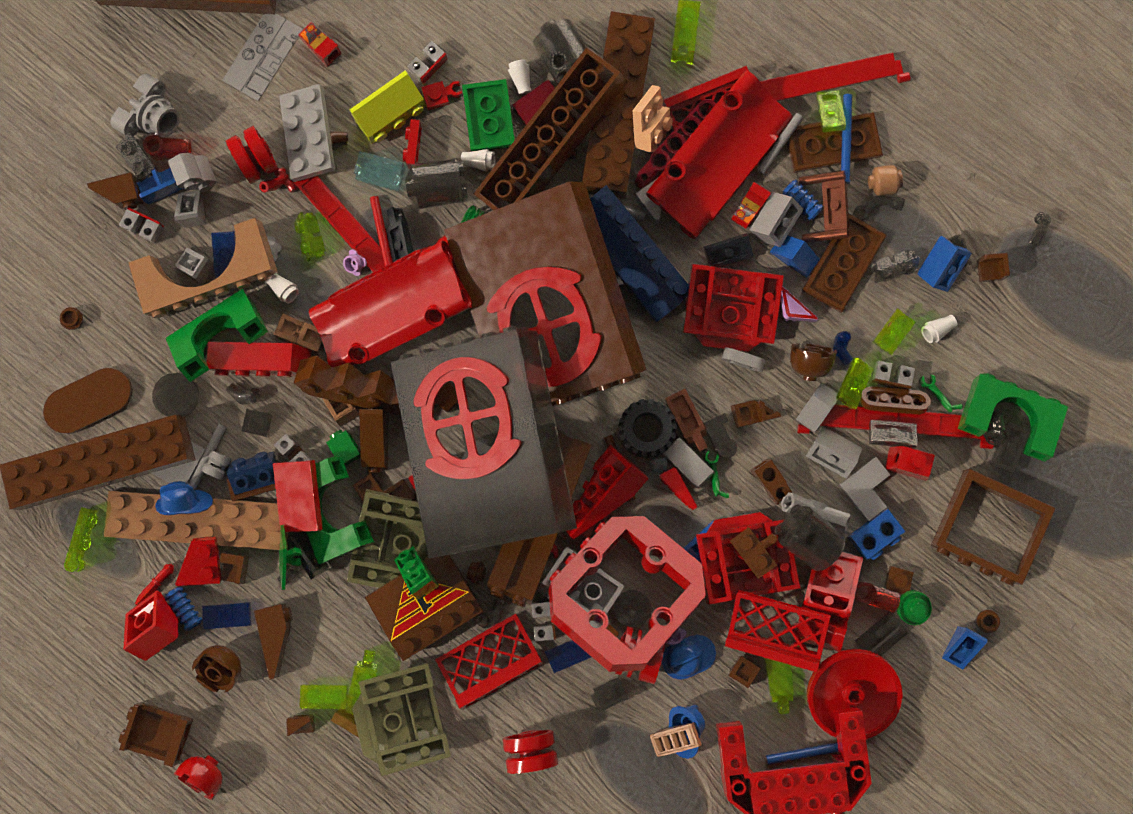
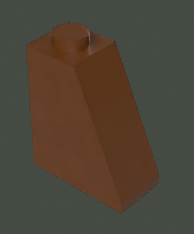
(374, 439)

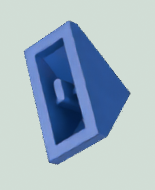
(796, 255)
(963, 647)

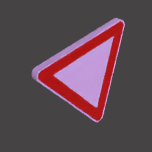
(794, 309)

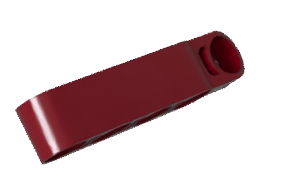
(650, 169)

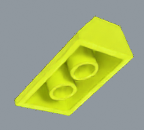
(388, 108)

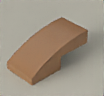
(298, 332)

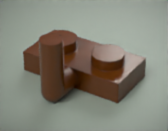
(754, 551)

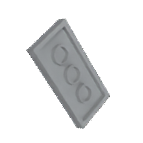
(307, 133)

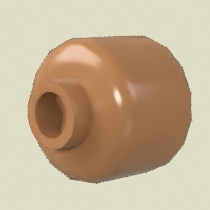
(885, 180)

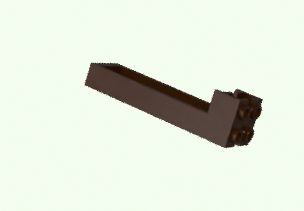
(523, 561)

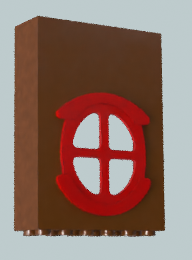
(556, 245)

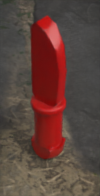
(157, 581)

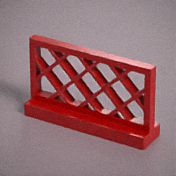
(699, 93)
(773, 649)
(499, 679)

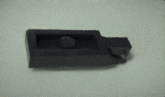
(398, 234)

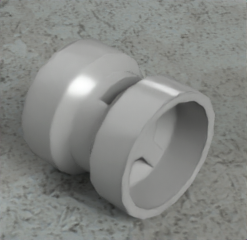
(219, 460)

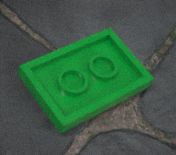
(488, 115)

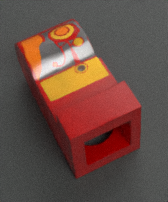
(320, 44)
(751, 205)

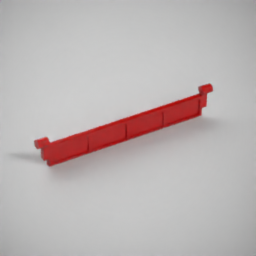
(834, 77)
(339, 219)
(927, 424)

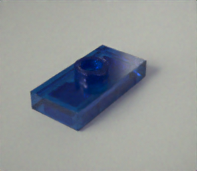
(223, 250)
(226, 615)
(566, 655)

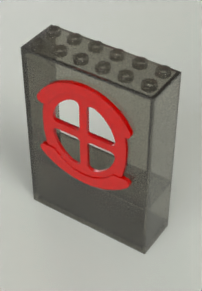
(516, 486)

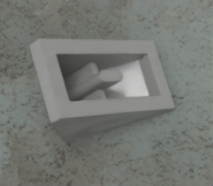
(190, 209)
(651, 209)
(195, 265)
(817, 407)

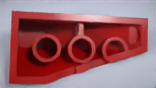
(611, 486)

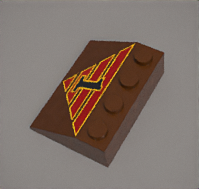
(418, 623)

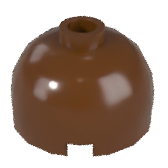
(812, 360)
(217, 668)

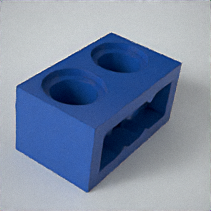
(873, 530)

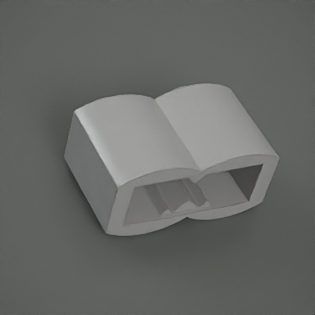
(192, 172)

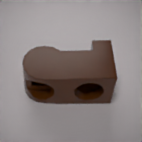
(771, 480)

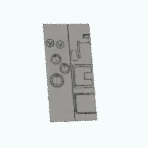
(262, 55)

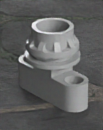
(149, 113)

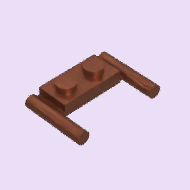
(834, 206)

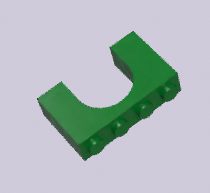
(189, 342)
(1044, 414)
(334, 542)

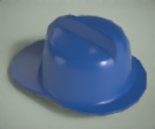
(182, 499)
(689, 657)
(684, 715)

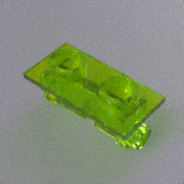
(306, 227)

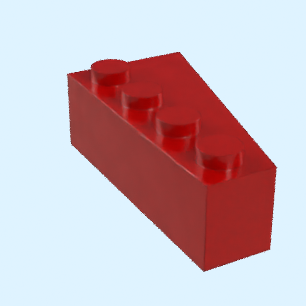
(255, 358)

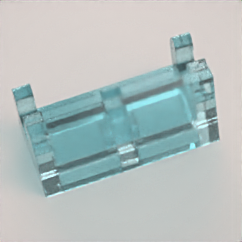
(379, 171)

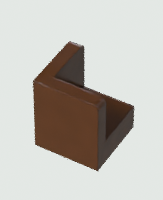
(993, 267)
(234, 567)

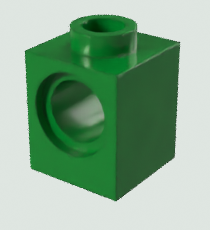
(343, 445)

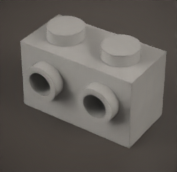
(776, 219)

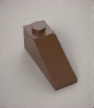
(274, 630)

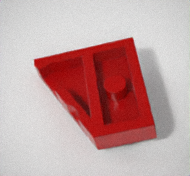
(200, 563)

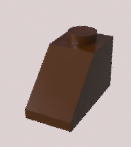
(119, 190)

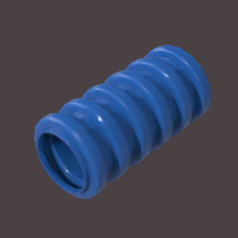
(810, 206)
(183, 608)

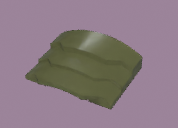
(394, 528)
(400, 720)

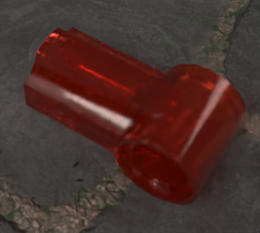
(168, 147)
(878, 597)

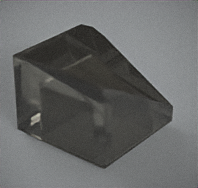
(256, 423)

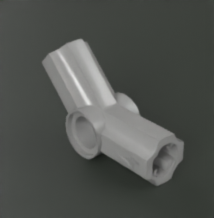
(835, 517)

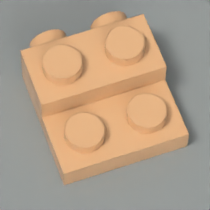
(651, 120)

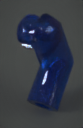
(840, 344)

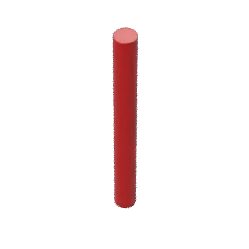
(381, 231)

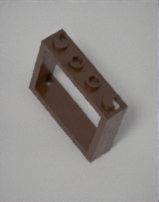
(987, 568)

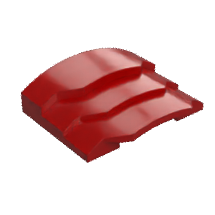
(732, 307)
(728, 572)

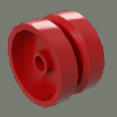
(252, 154)
(531, 751)

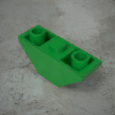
(415, 573)

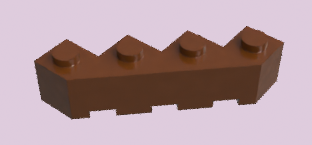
(347, 385)

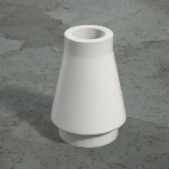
(520, 75)
(479, 159)
(283, 288)
(937, 329)

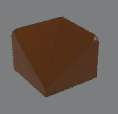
(300, 724)

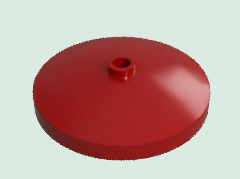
(855, 680)

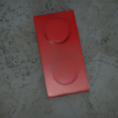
(413, 135)

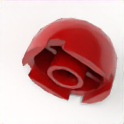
(201, 775)

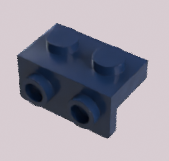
(252, 472)

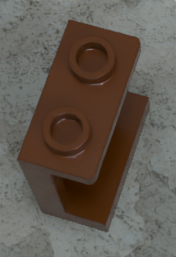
(155, 733)

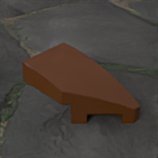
(752, 413)

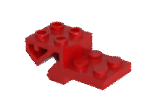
(832, 593)

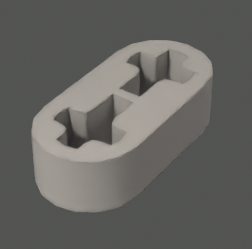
(743, 359)

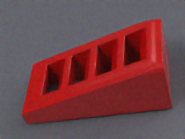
(676, 484)

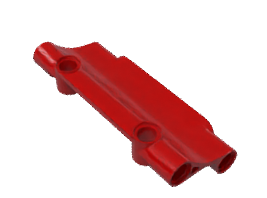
(720, 155)
(390, 306)

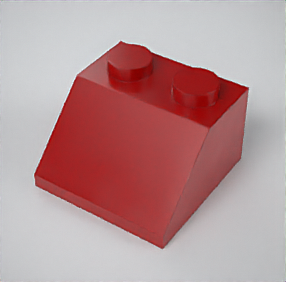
(150, 627)

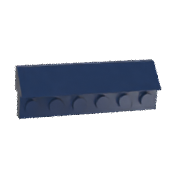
(638, 258)

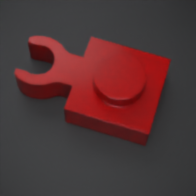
(437, 95)

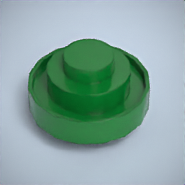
(914, 607)

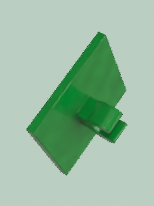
(286, 557)

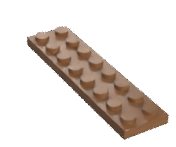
(232, 522)

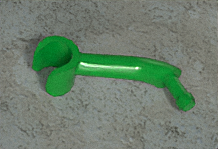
(939, 395)
(715, 477)

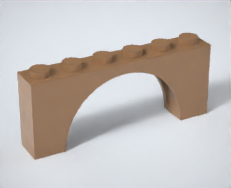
(249, 263)

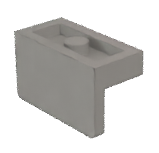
(834, 452)

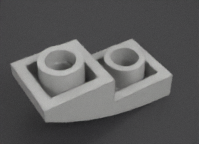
(688, 462)

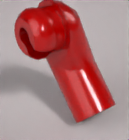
(274, 184)

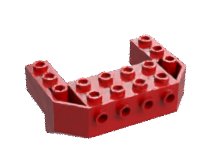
(801, 789)

